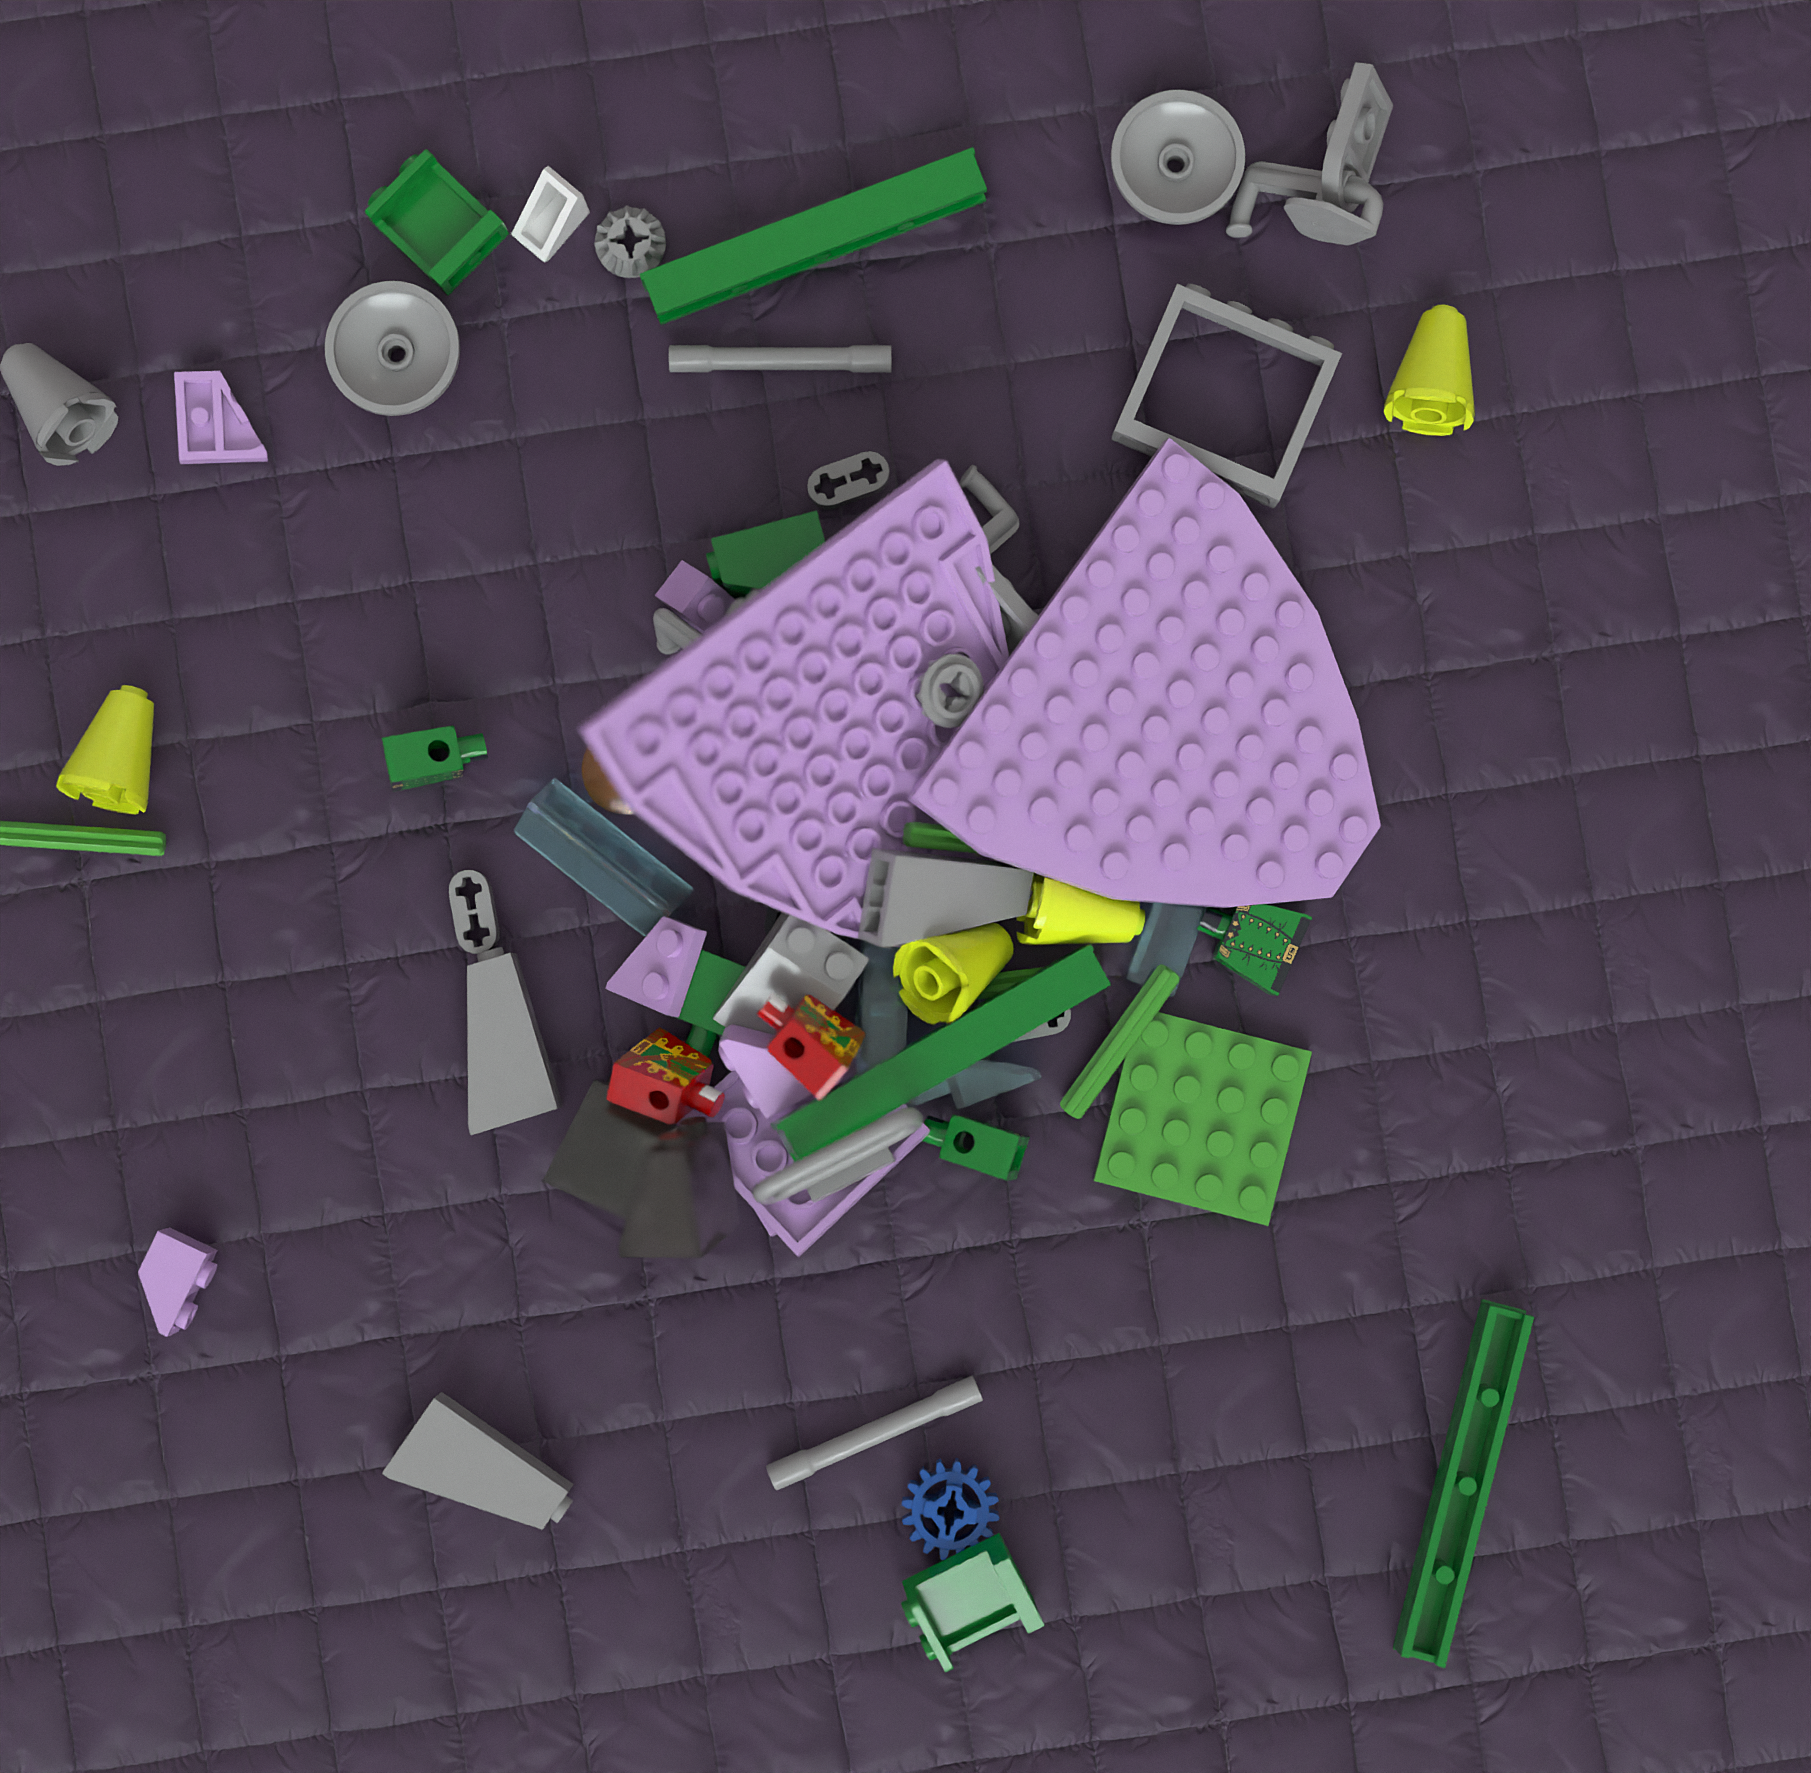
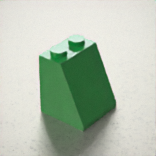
(763, 553)

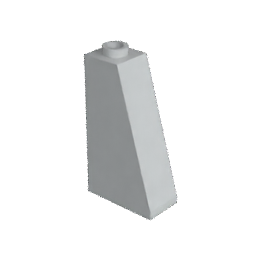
(935, 895)
(506, 1050)
(478, 1466)

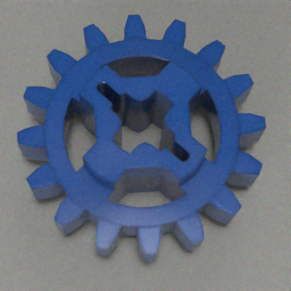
(929, 1503)

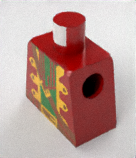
(811, 1041)
(664, 1079)

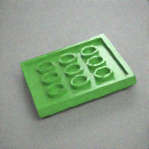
(1203, 1117)

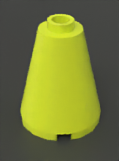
(1435, 376)
(114, 754)
(1075, 916)
(950, 970)

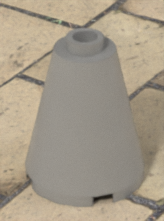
(57, 404)

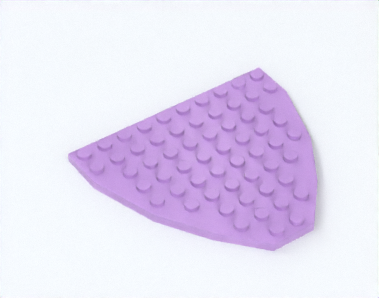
(796, 718)
(1167, 718)

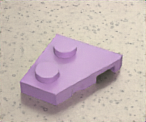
(212, 422)
(661, 967)

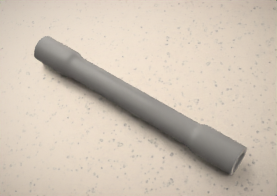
(707, 358)
(807, 1462)

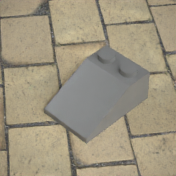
(791, 963)

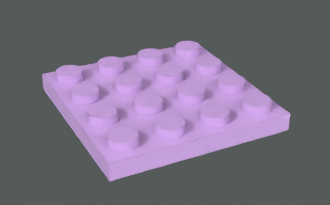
(759, 1152)

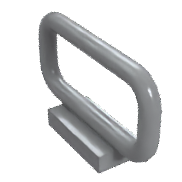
(841, 1161)

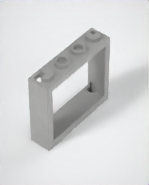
(1274, 333)

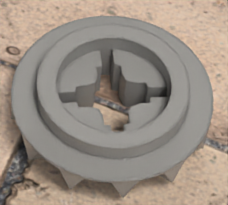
(646, 253)
(963, 676)

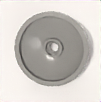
(1182, 129)
(376, 324)

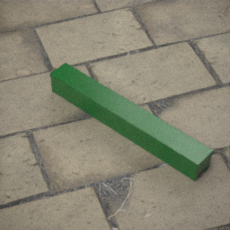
(815, 236)
(942, 1053)
(1463, 1482)

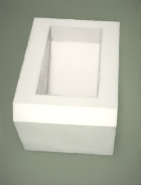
(550, 215)

